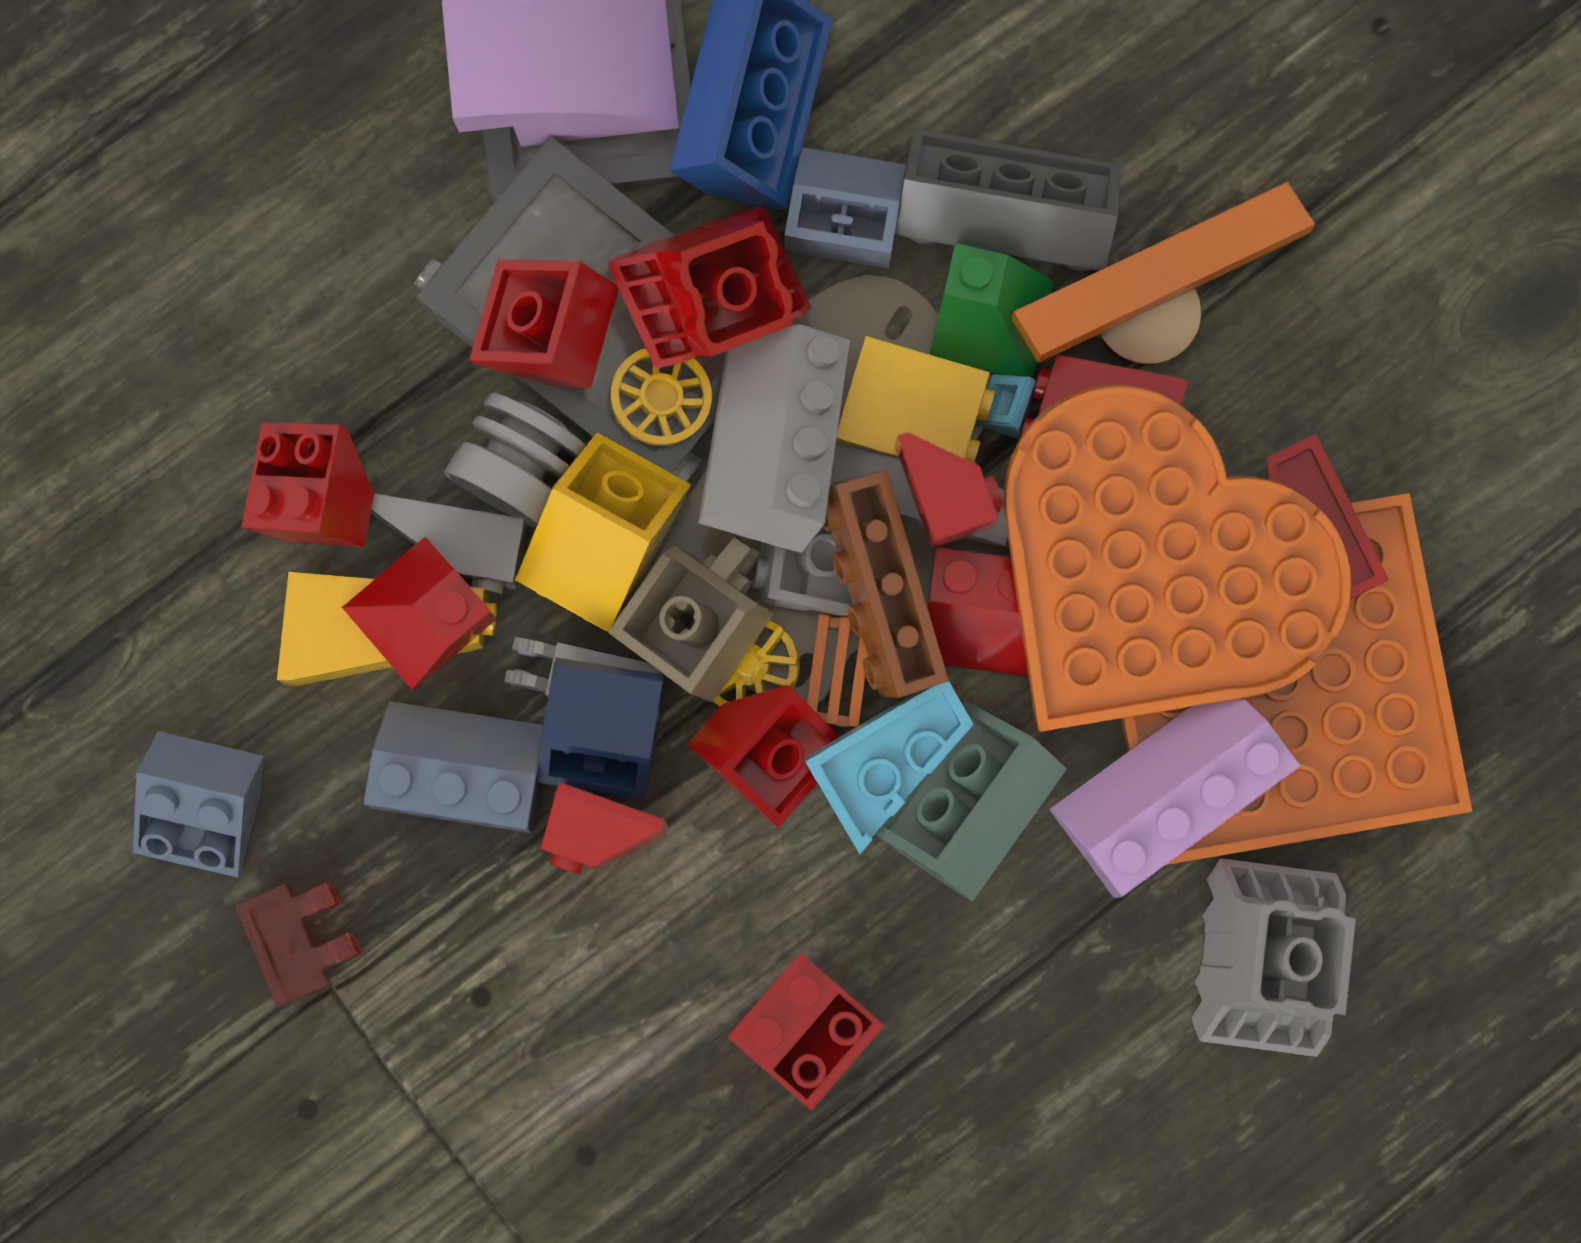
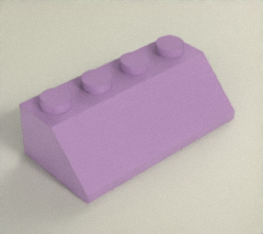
(1173, 790)

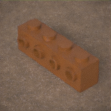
(883, 586)

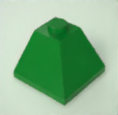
(978, 310)

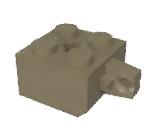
(717, 599)

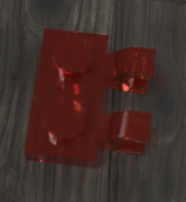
(284, 943)

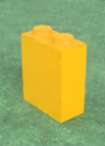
(916, 394)

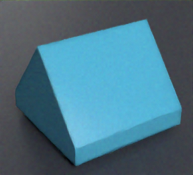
(1010, 404)

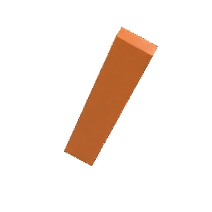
(1162, 272)

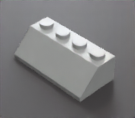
(776, 437)

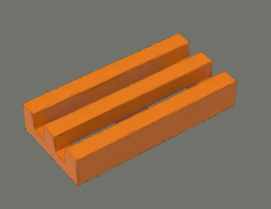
(832, 717)

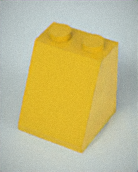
(601, 531)

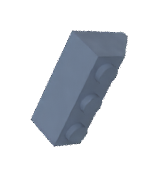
(455, 767)

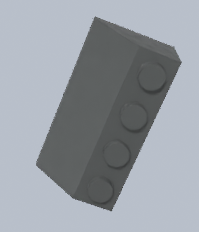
(1009, 200)

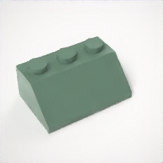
(974, 803)

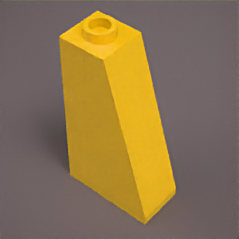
(321, 638)

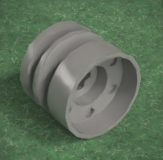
(517, 458)

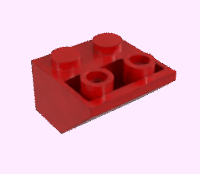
(308, 486)
(806, 1031)

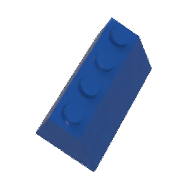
(751, 99)

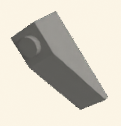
(476, 543)

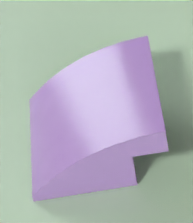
(560, 67)

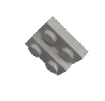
(800, 579)

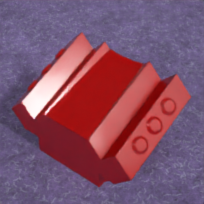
(710, 287)

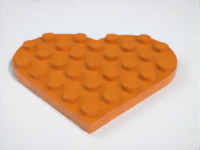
(1153, 570)

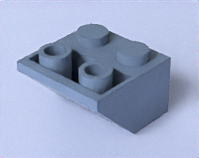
(844, 208)
(196, 803)

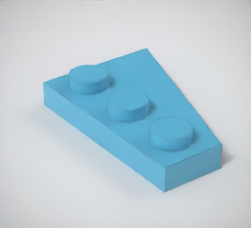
(886, 757)

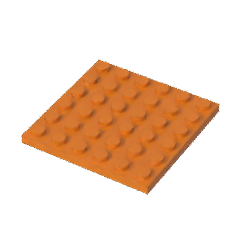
(1363, 722)

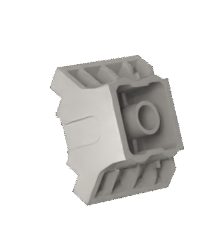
(1273, 958)

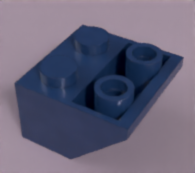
(600, 728)

